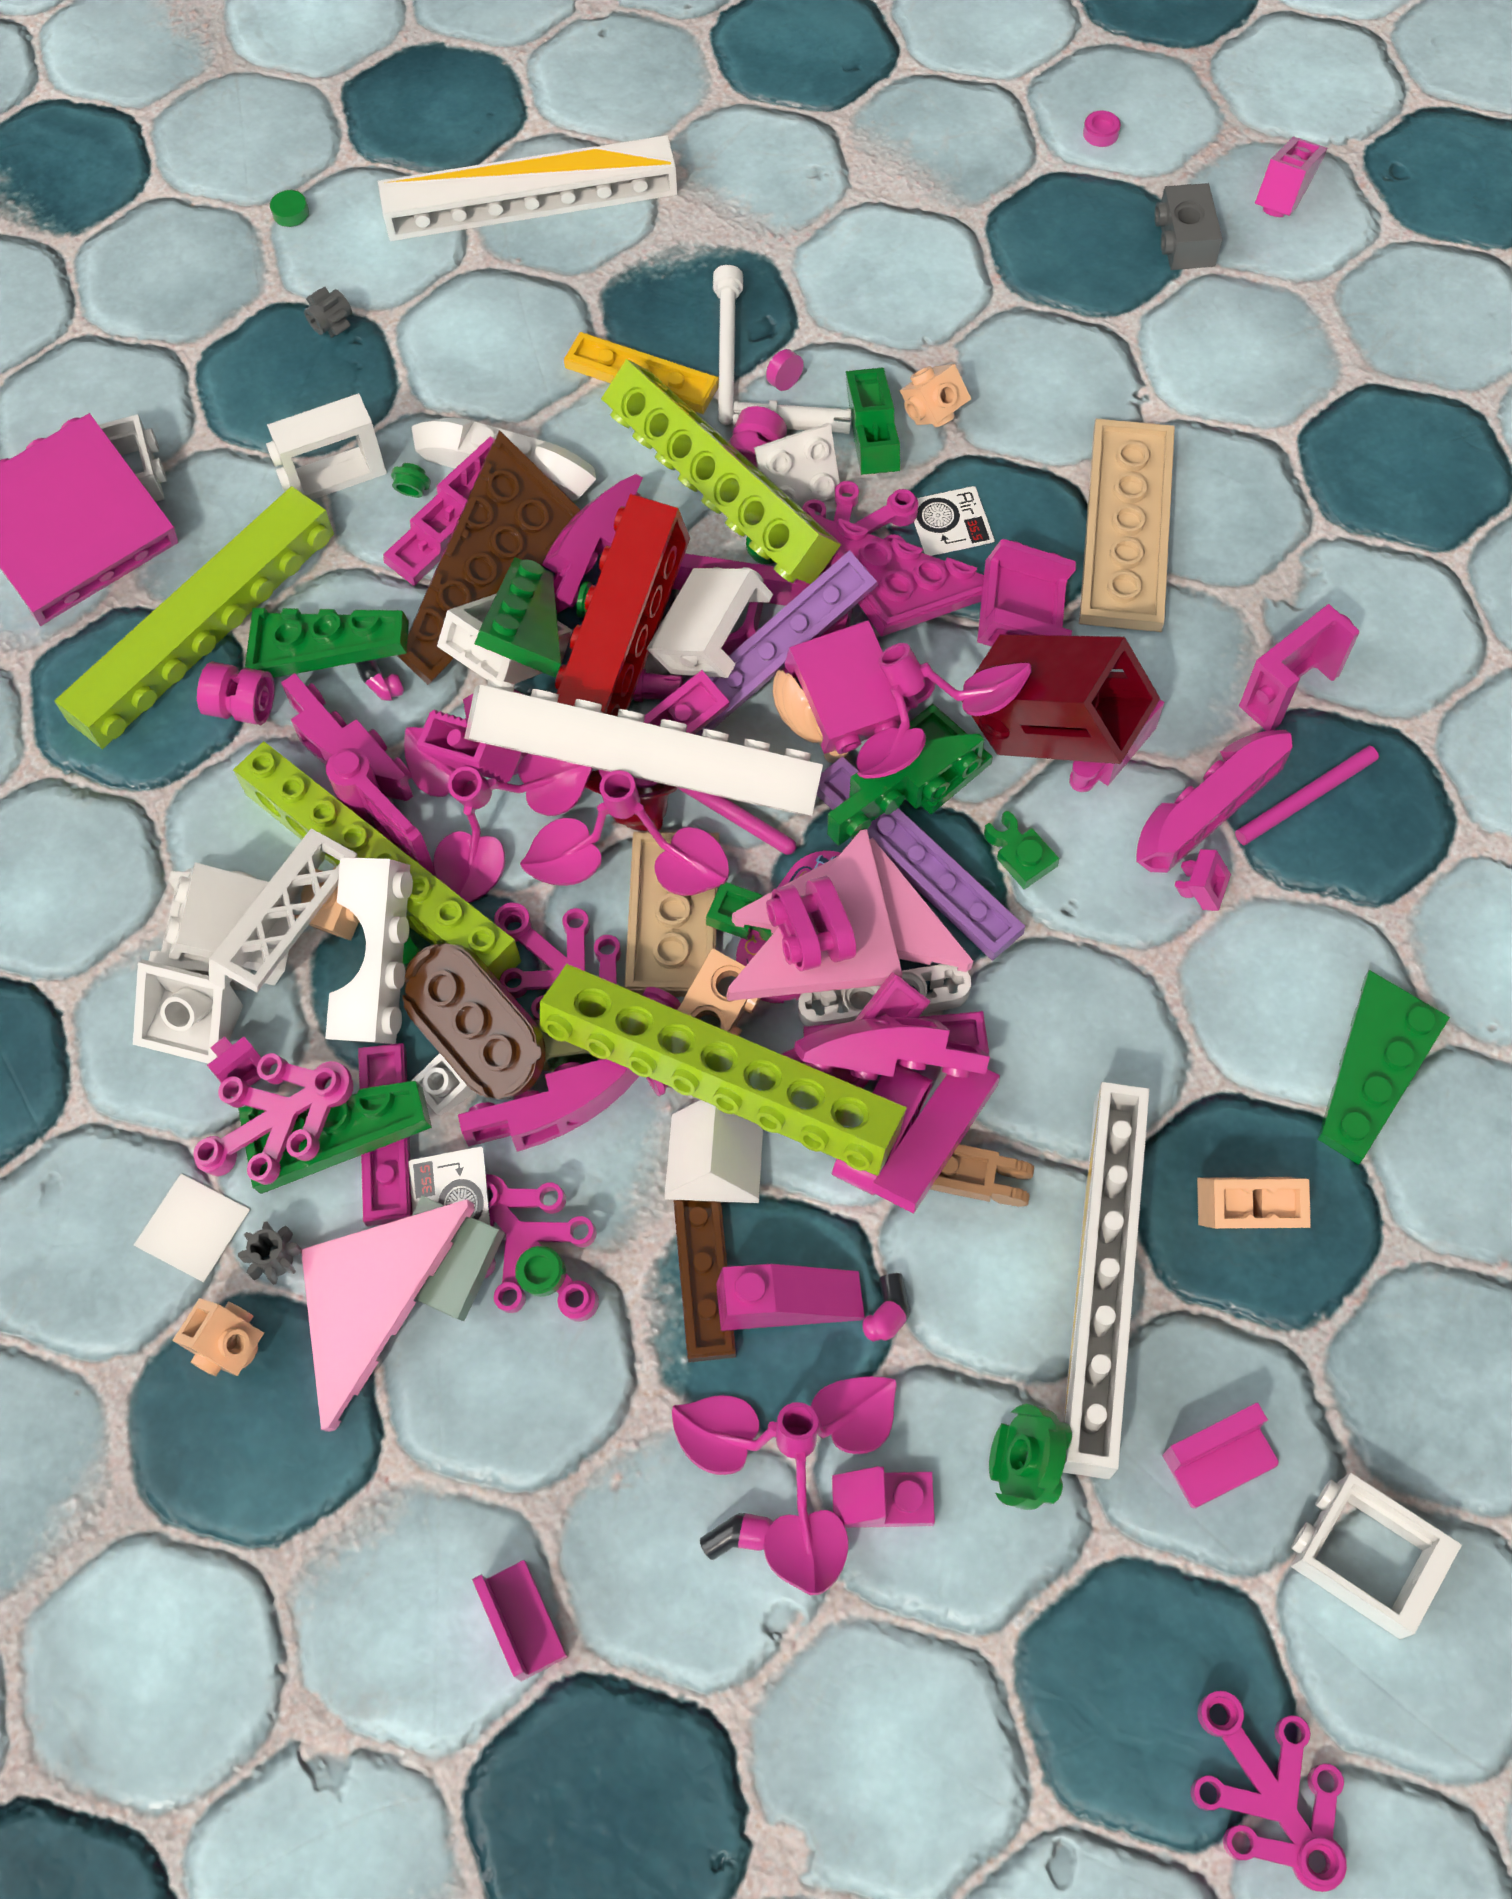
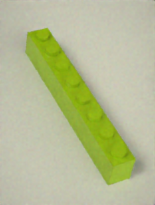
(195, 618)

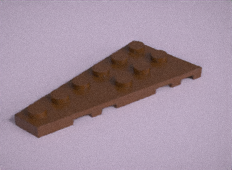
(506, 516)

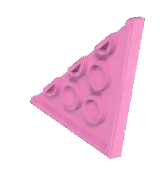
(914, 925)
(876, 955)
(363, 1293)

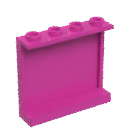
(74, 519)

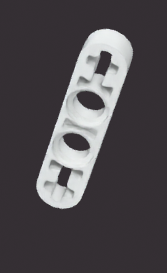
(940, 999)

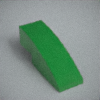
(873, 421)

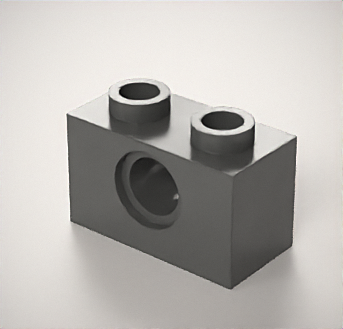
(1188, 226)

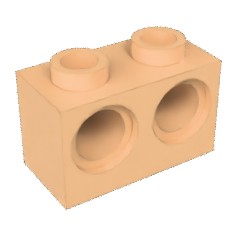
(705, 999)
(1253, 1202)

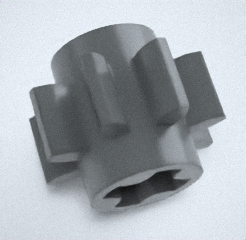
(328, 312)
(280, 1258)

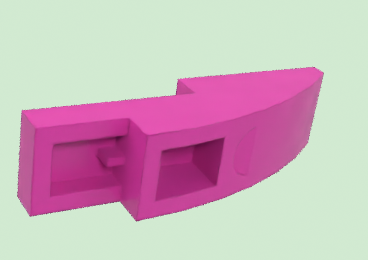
(585, 539)
(328, 733)
(875, 1044)
(533, 1118)

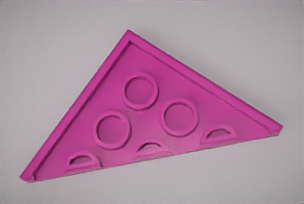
(910, 583)

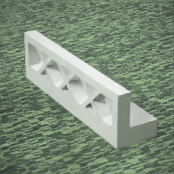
(272, 904)

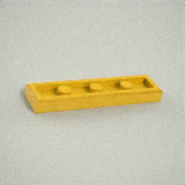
(604, 359)

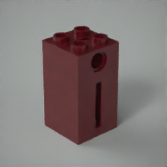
(1071, 698)

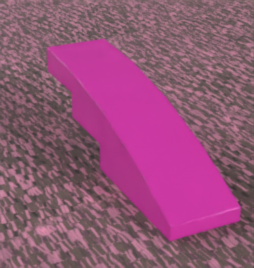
(433, 525)

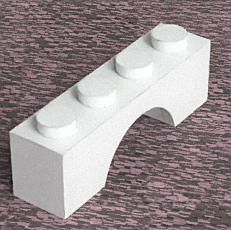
(370, 1003)

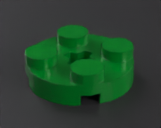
(1037, 1479)

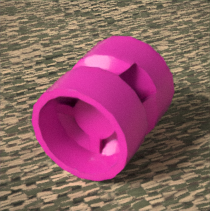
(754, 428)
(230, 692)

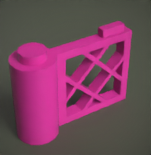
(359, 791)

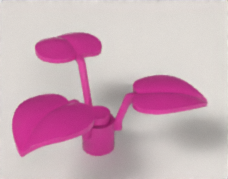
(914, 683)
(566, 852)
(475, 863)
(720, 1430)

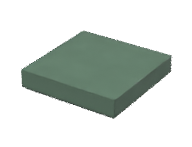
(463, 1268)

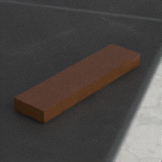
(700, 1264)

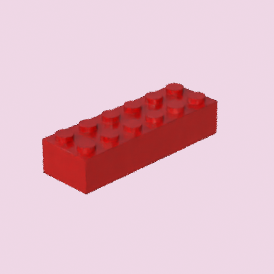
(624, 606)

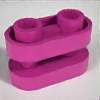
(799, 940)

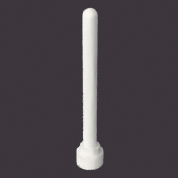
(727, 286)

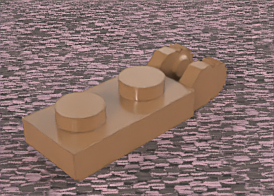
(973, 1172)

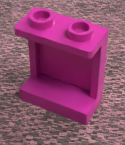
(1023, 592)
(1318, 643)
(845, 686)

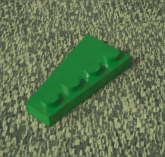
(524, 619)
(310, 642)
(1382, 1054)
(358, 1126)

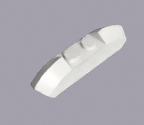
(454, 439)

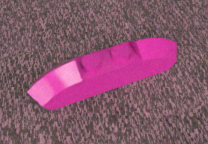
(1227, 785)

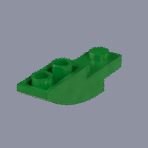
(923, 780)

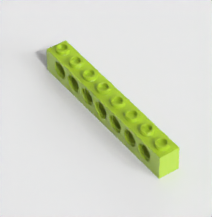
(721, 474)
(432, 907)
(722, 1069)

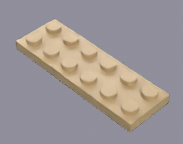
(1127, 526)

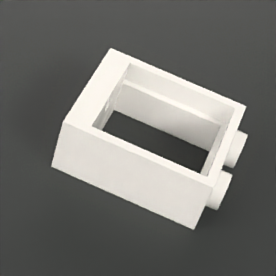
(320, 428)
(130, 436)
(459, 636)
(1425, 1578)

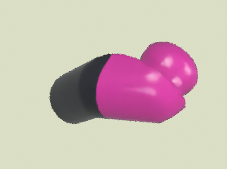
(383, 687)
(892, 1313)
(739, 1531)

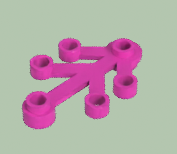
(890, 513)
(549, 954)
(278, 1118)
(525, 1235)
(1275, 1798)

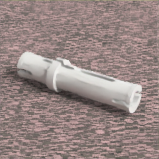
(803, 417)

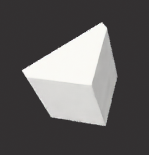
(182, 1011)
(713, 1156)

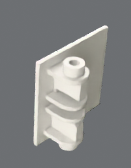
(802, 464)

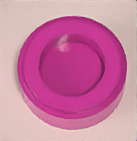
(1101, 128)
(784, 369)

